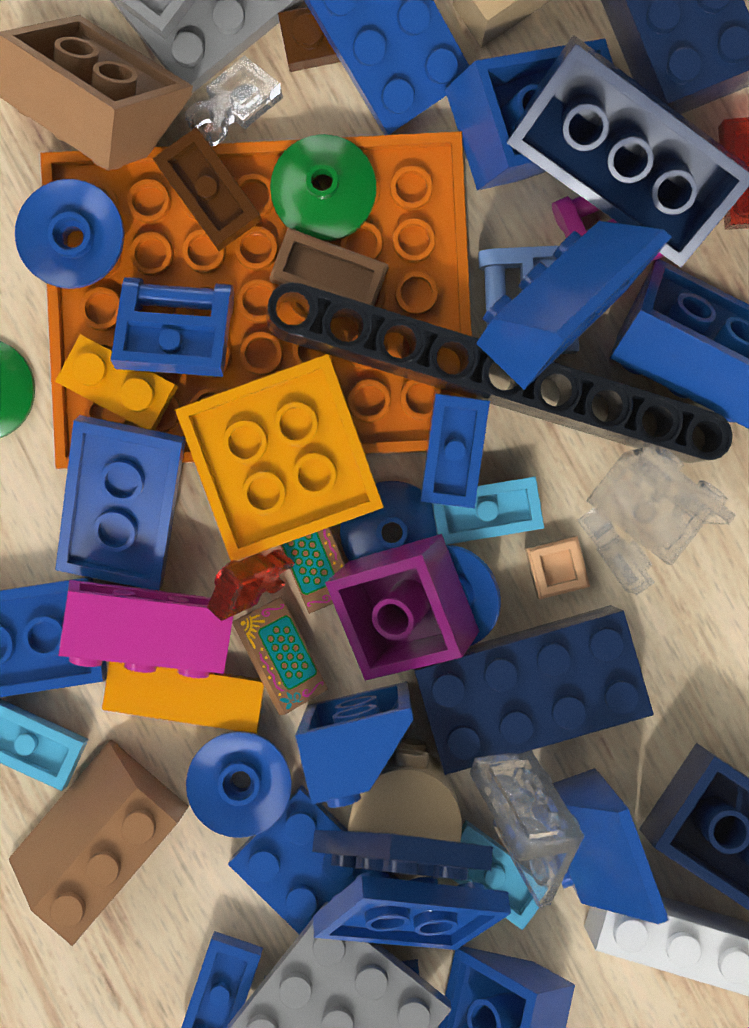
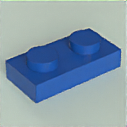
(454, 450)
(222, 982)

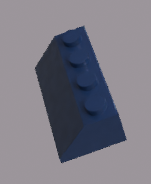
(628, 151)

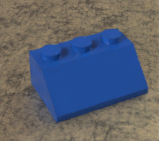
(566, 296)
(689, 341)
(350, 741)
(504, 993)

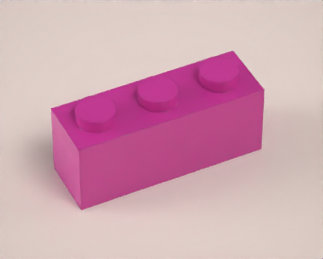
(143, 630)

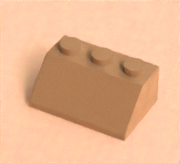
(89, 89)
(94, 841)

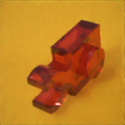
(243, 582)

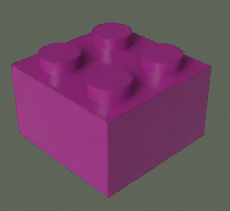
(403, 608)

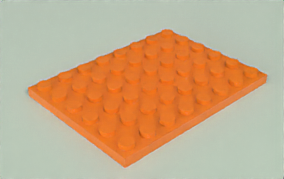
(412, 228)

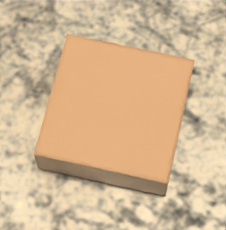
(557, 567)

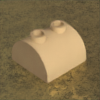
(410, 798)

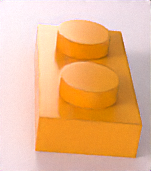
(128, 393)

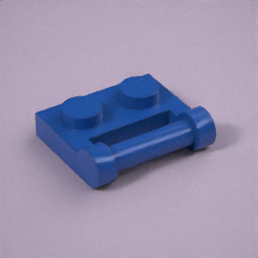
(172, 340)

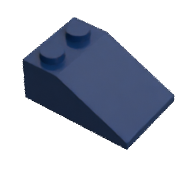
(488, 104)
(610, 862)

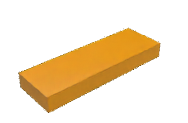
(213, 701)

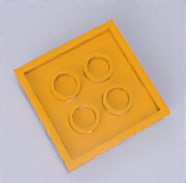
(279, 458)

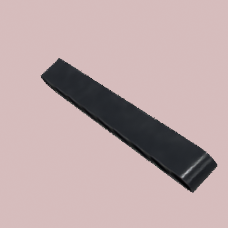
(576, 387)

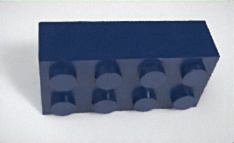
(684, 47)
(534, 688)
(705, 823)

